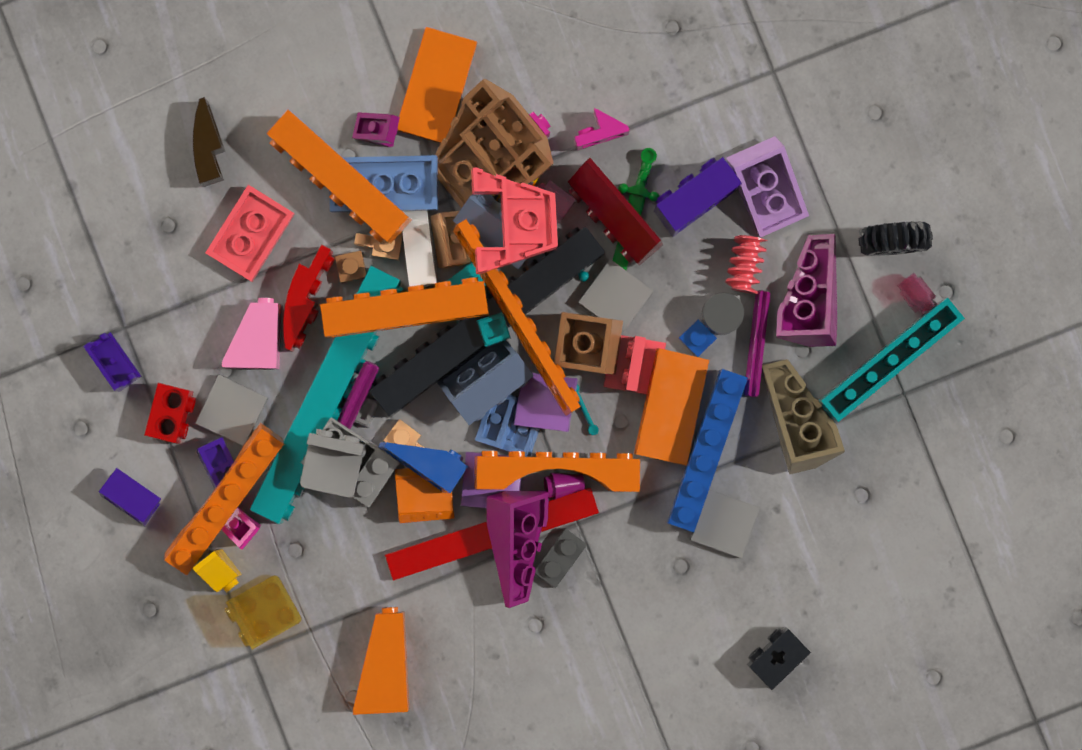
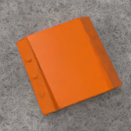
(420, 500)

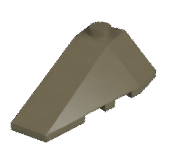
(803, 427)

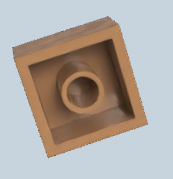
(588, 343)

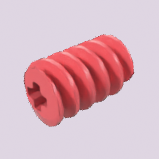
(745, 263)

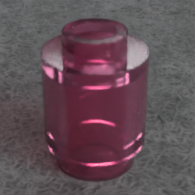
(916, 293)

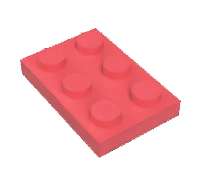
(250, 233)

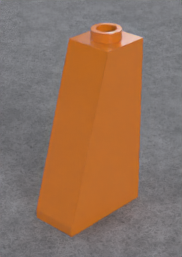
(385, 670)

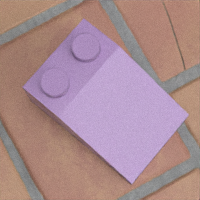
(768, 186)

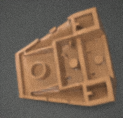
(494, 136)

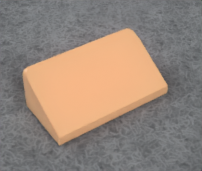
(447, 246)

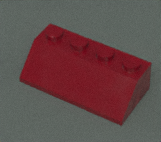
(615, 212)

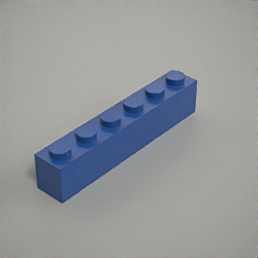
(707, 450)

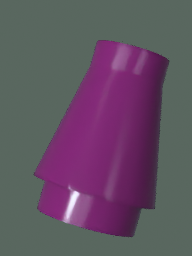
(563, 484)

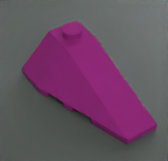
(810, 303)
(514, 533)

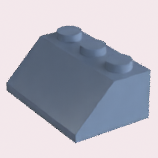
(485, 380)

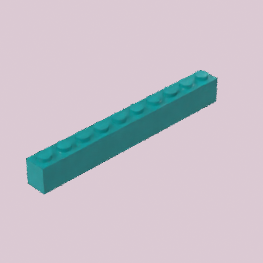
(320, 404)

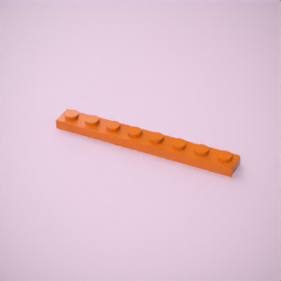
(522, 326)

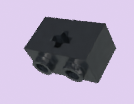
(793, 654)

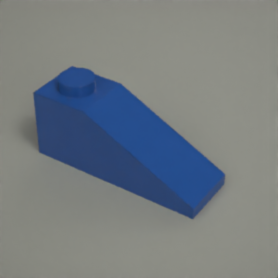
(435, 466)

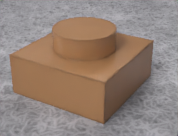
(351, 266)

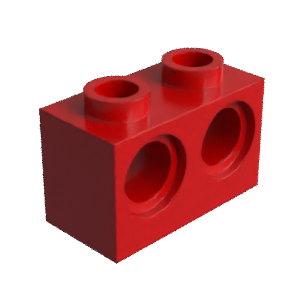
(163, 411)

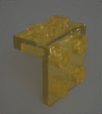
(263, 612)

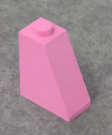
(257, 338)

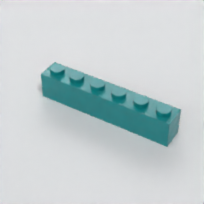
(891, 360)

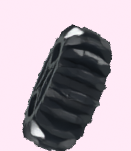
(895, 238)

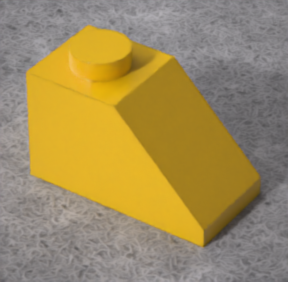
(218, 571)

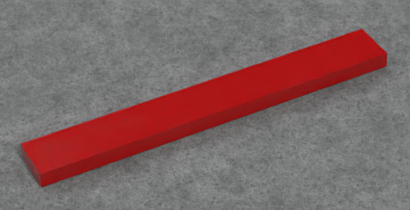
(477, 538)

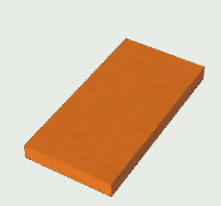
(436, 85)
(671, 406)

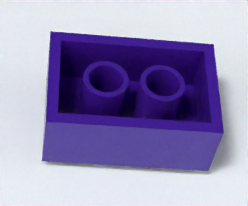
(696, 195)

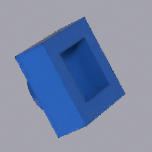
(697, 338)

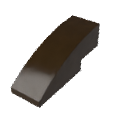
(206, 145)

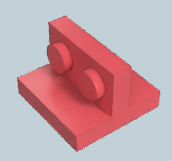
(633, 364)

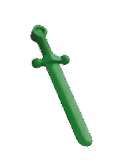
(637, 196)

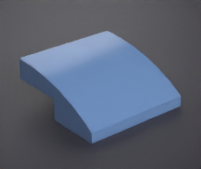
(499, 430)

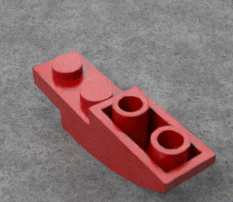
(298, 307)

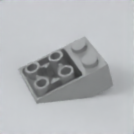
(375, 465)

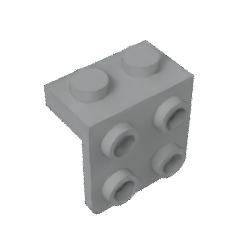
(332, 463)

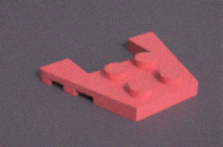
(527, 220)

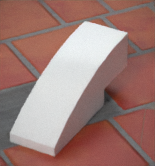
(419, 250)

